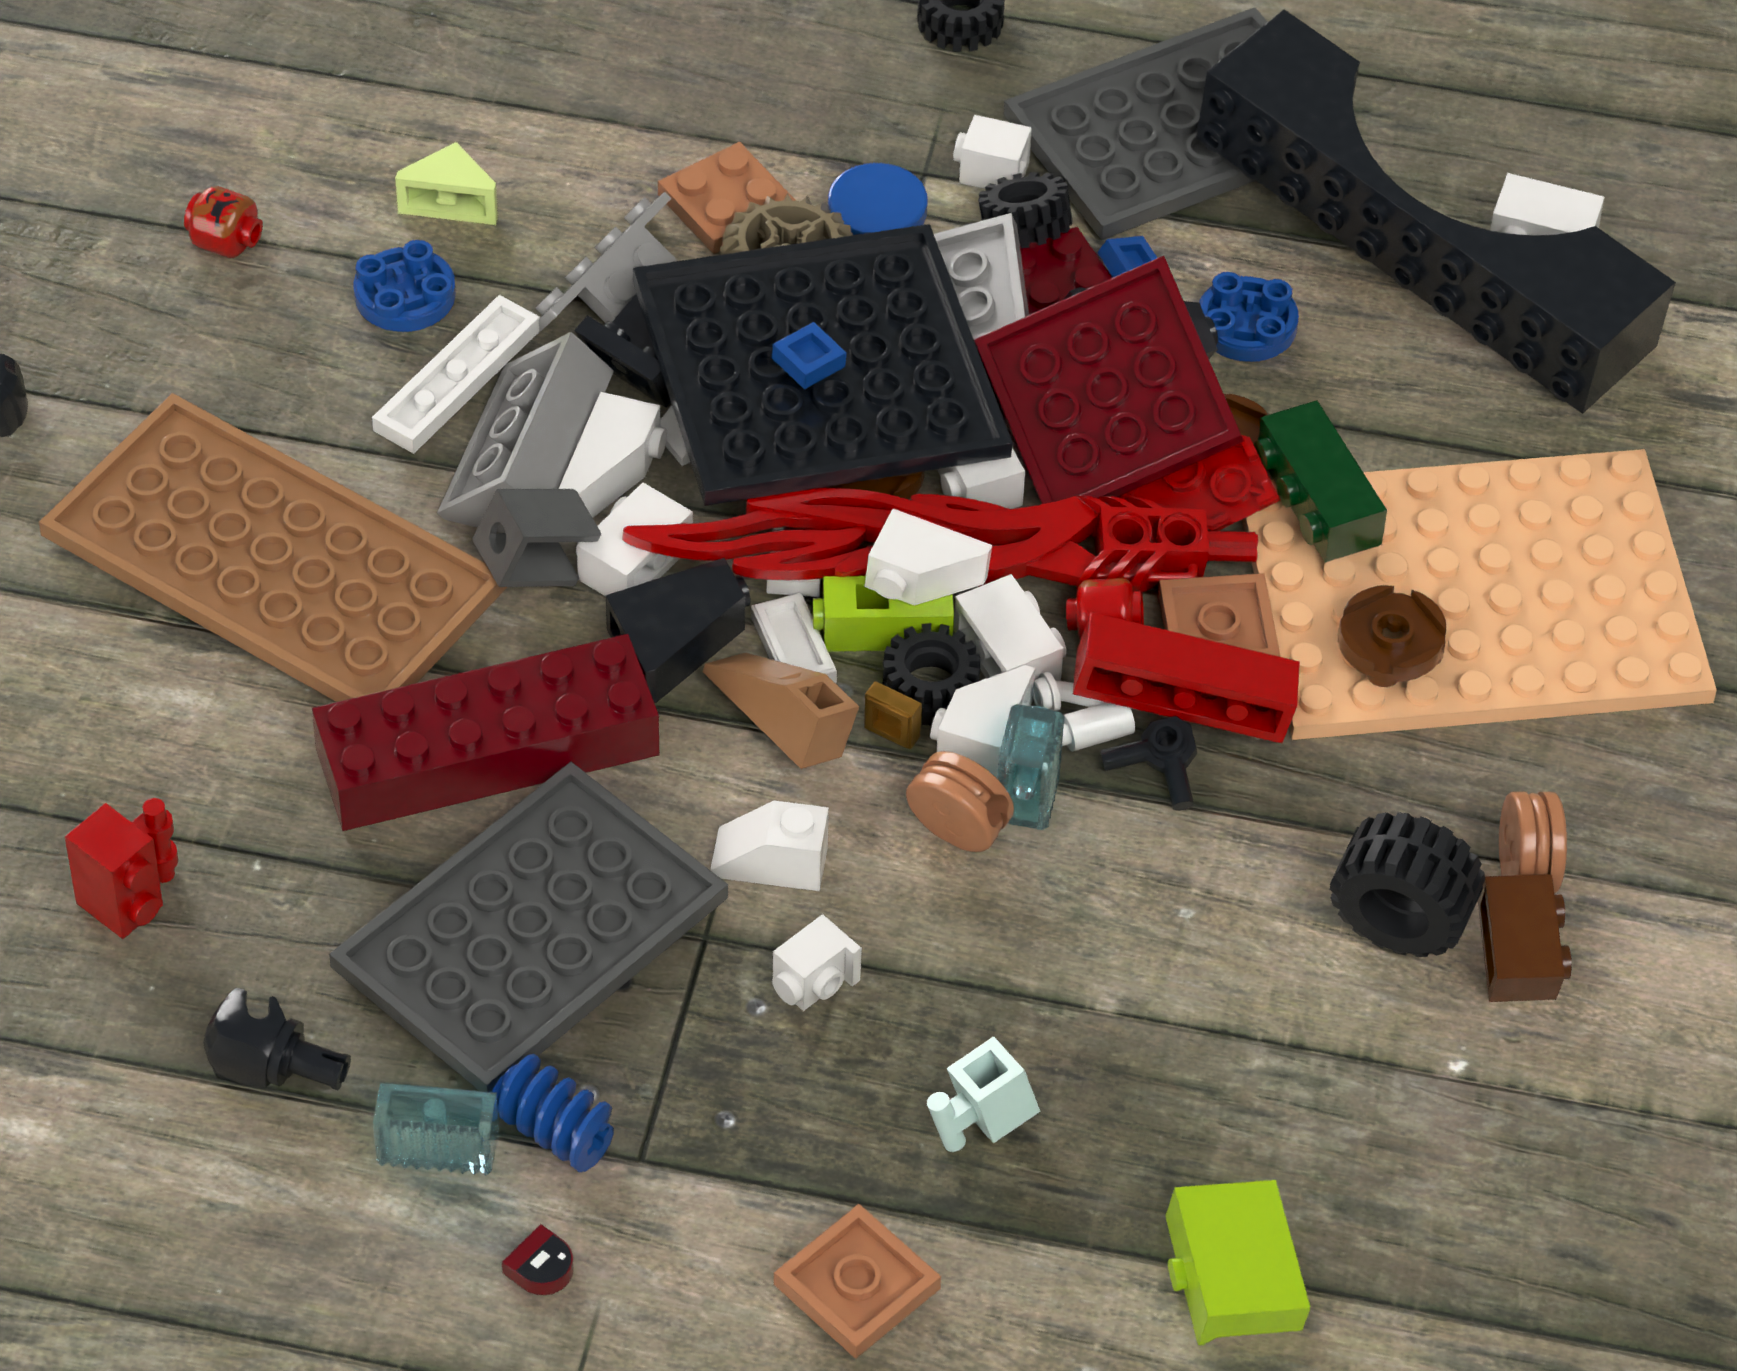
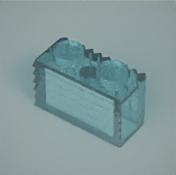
(1031, 763)
(436, 1128)

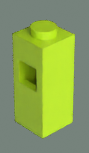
(866, 621)

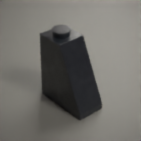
(679, 621)

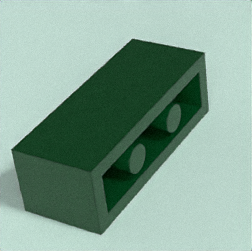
(1320, 481)

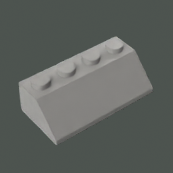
(527, 427)

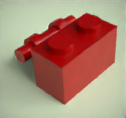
(121, 864)

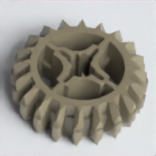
(782, 224)

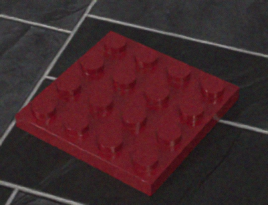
(1109, 387)

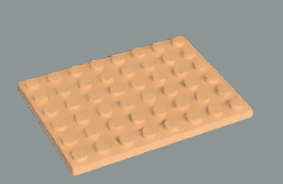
(1548, 588)

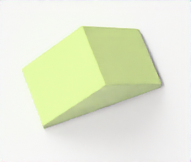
(447, 188)

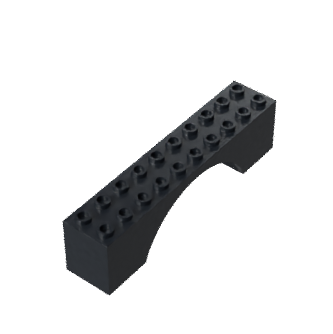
(1555, 306)

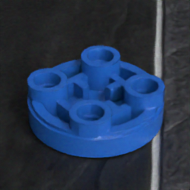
(878, 198)
(404, 287)
(1251, 316)

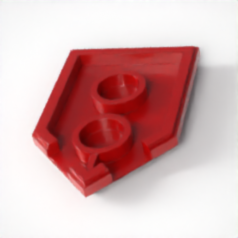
(1225, 484)

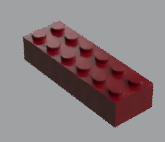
(485, 731)

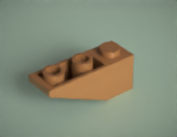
(790, 704)

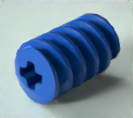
(552, 1115)

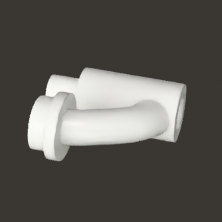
(1087, 726)

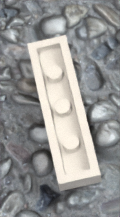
(456, 374)

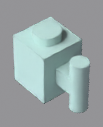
(989, 1092)

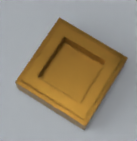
(892, 715)

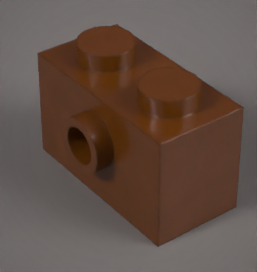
(1522, 938)

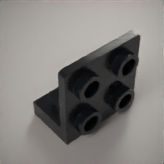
(627, 350)

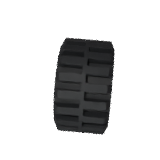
(1407, 884)

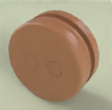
(960, 801)
(1533, 836)

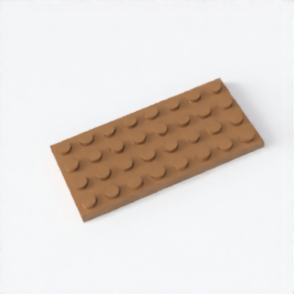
(271, 554)

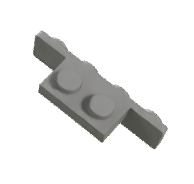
(608, 281)

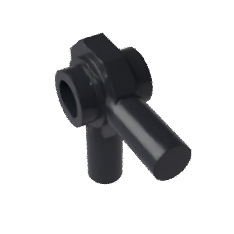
(1165, 746)

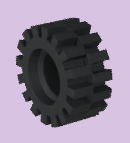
(958, 26)
(1036, 202)
(930, 650)

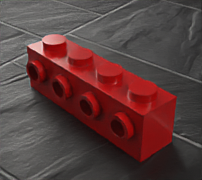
(1186, 677)

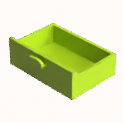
(1235, 1260)

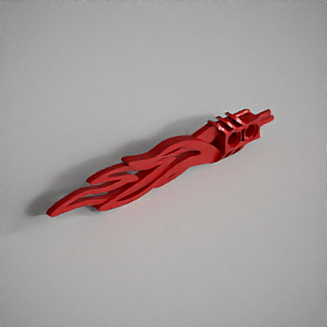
(1130, 534)

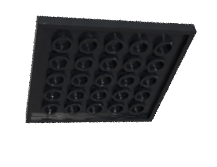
(900, 405)

